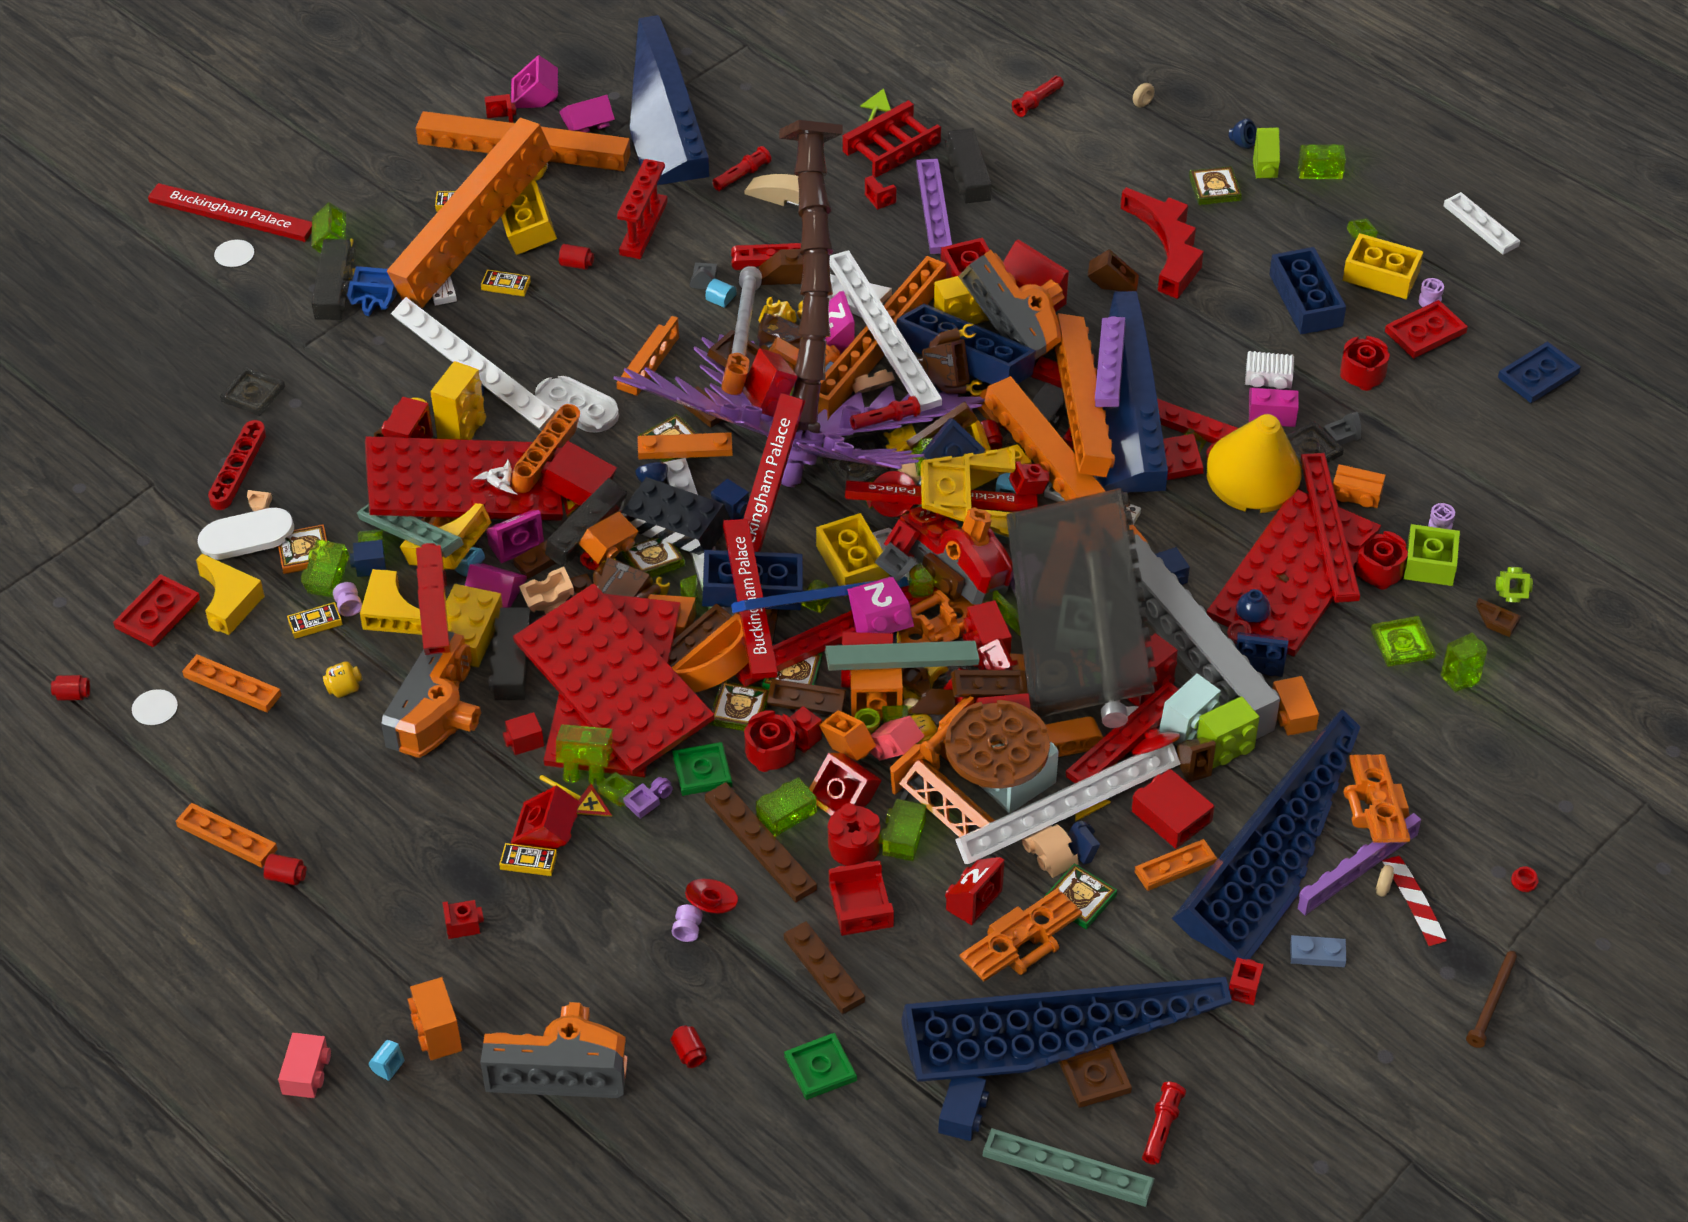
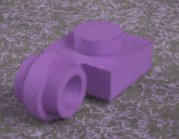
(644, 800)

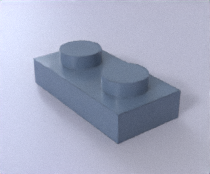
(1318, 951)

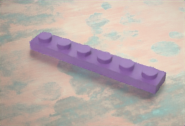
(933, 205)
(1110, 362)
(1351, 869)

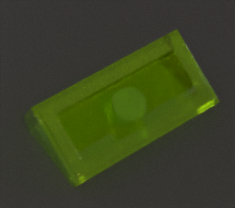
(1008, 611)

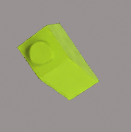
(1266, 153)

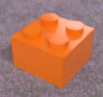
(875, 689)
(434, 1019)

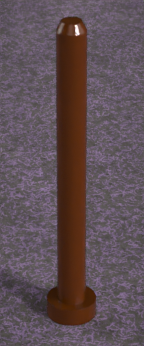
(1477, 1036)

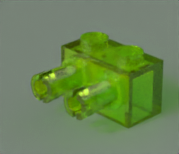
(584, 747)

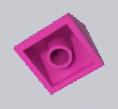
(495, 580)

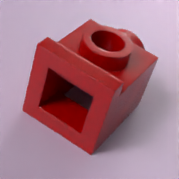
(1029, 479)
(807, 728)
(462, 918)
(1245, 980)

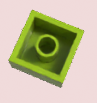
(1432, 555)
(1232, 728)

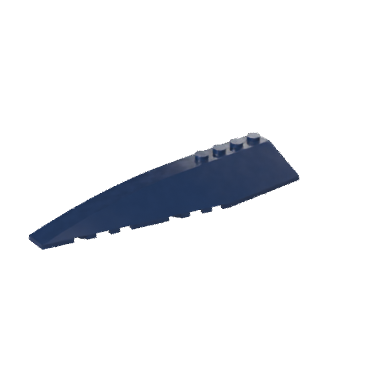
(661, 110)
(1136, 421)
(1269, 856)
(1044, 1028)

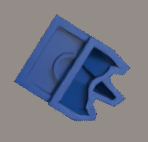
(371, 288)

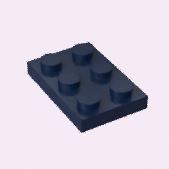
(1539, 372)

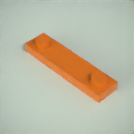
(685, 446)
(232, 683)
(226, 834)

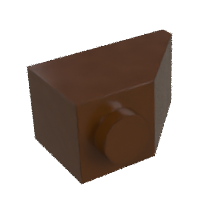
(783, 268)
(1112, 273)
(1196, 758)

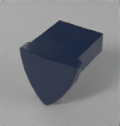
(1083, 841)

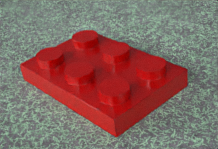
(1426, 329)
(1182, 456)
(156, 610)

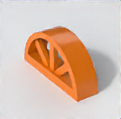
(715, 658)

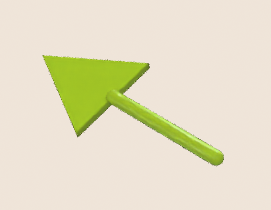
(877, 102)

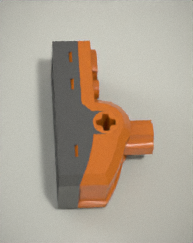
(1015, 312)
(429, 704)
(568, 1060)

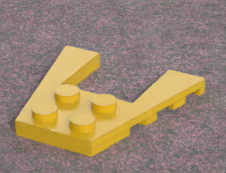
(947, 484)

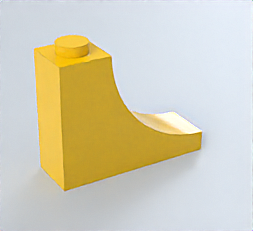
(468, 527)
(234, 594)
(385, 607)

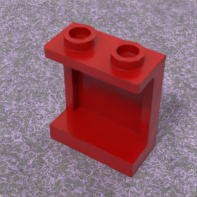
(860, 898)

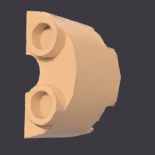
(549, 593)
(1052, 849)

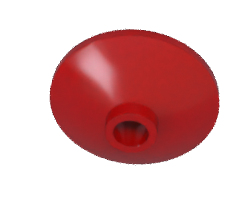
(892, 509)
(1154, 741)
(711, 895)

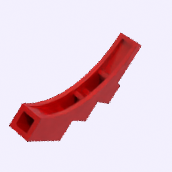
(1168, 222)
(432, 599)

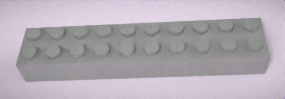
(1200, 640)

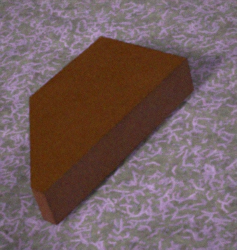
(1497, 618)
(916, 680)
(934, 703)

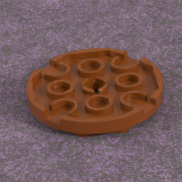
(1006, 766)

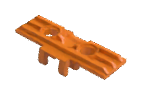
(942, 627)
(927, 750)
(1388, 800)
(1016, 929)

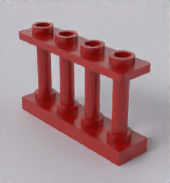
(888, 123)
(642, 209)

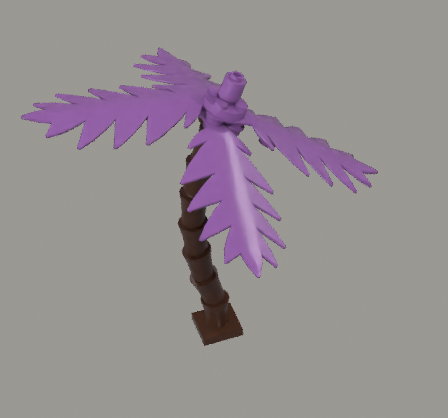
(814, 328)

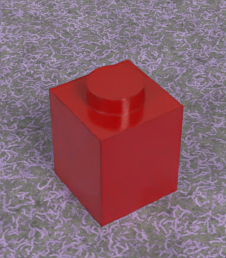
(523, 734)

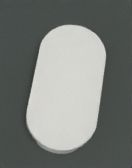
(596, 409)
(245, 533)

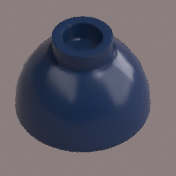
(1243, 133)
(656, 471)
(1253, 606)

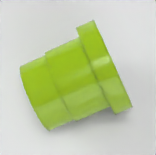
(870, 718)

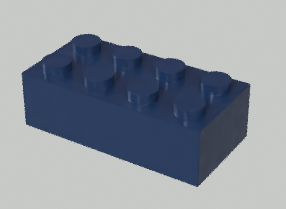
(1307, 290)
(777, 574)

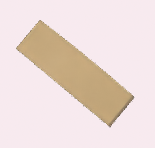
(775, 188)

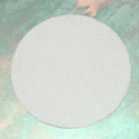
(234, 253)
(154, 707)

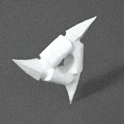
(504, 472)

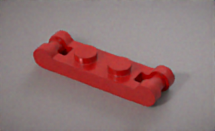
(756, 254)

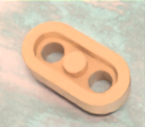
(879, 380)

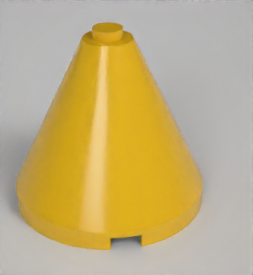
(1254, 466)

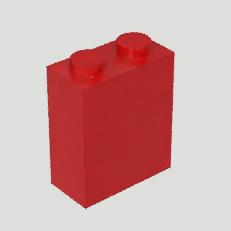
(767, 380)
(576, 473)
(1172, 808)

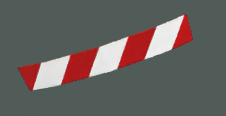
(1416, 901)

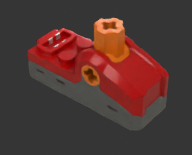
(967, 550)

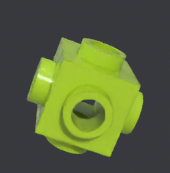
(1523, 584)

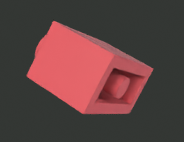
(895, 738)
(304, 1065)

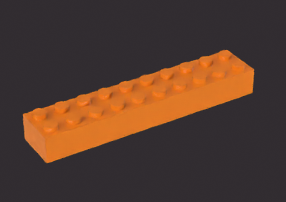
(470, 212)

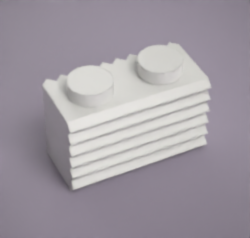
(1269, 370)

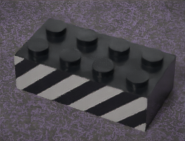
(676, 516)

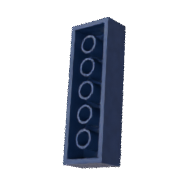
(987, 353)

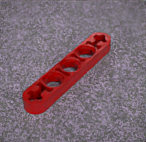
(237, 473)

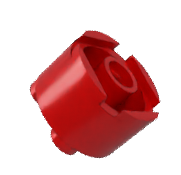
(1364, 362)
(1381, 559)
(770, 740)
(853, 835)

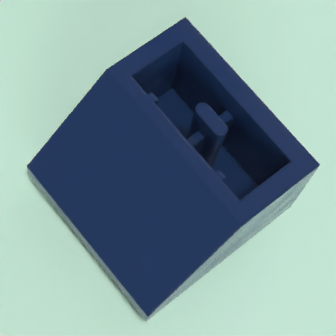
(1264, 652)

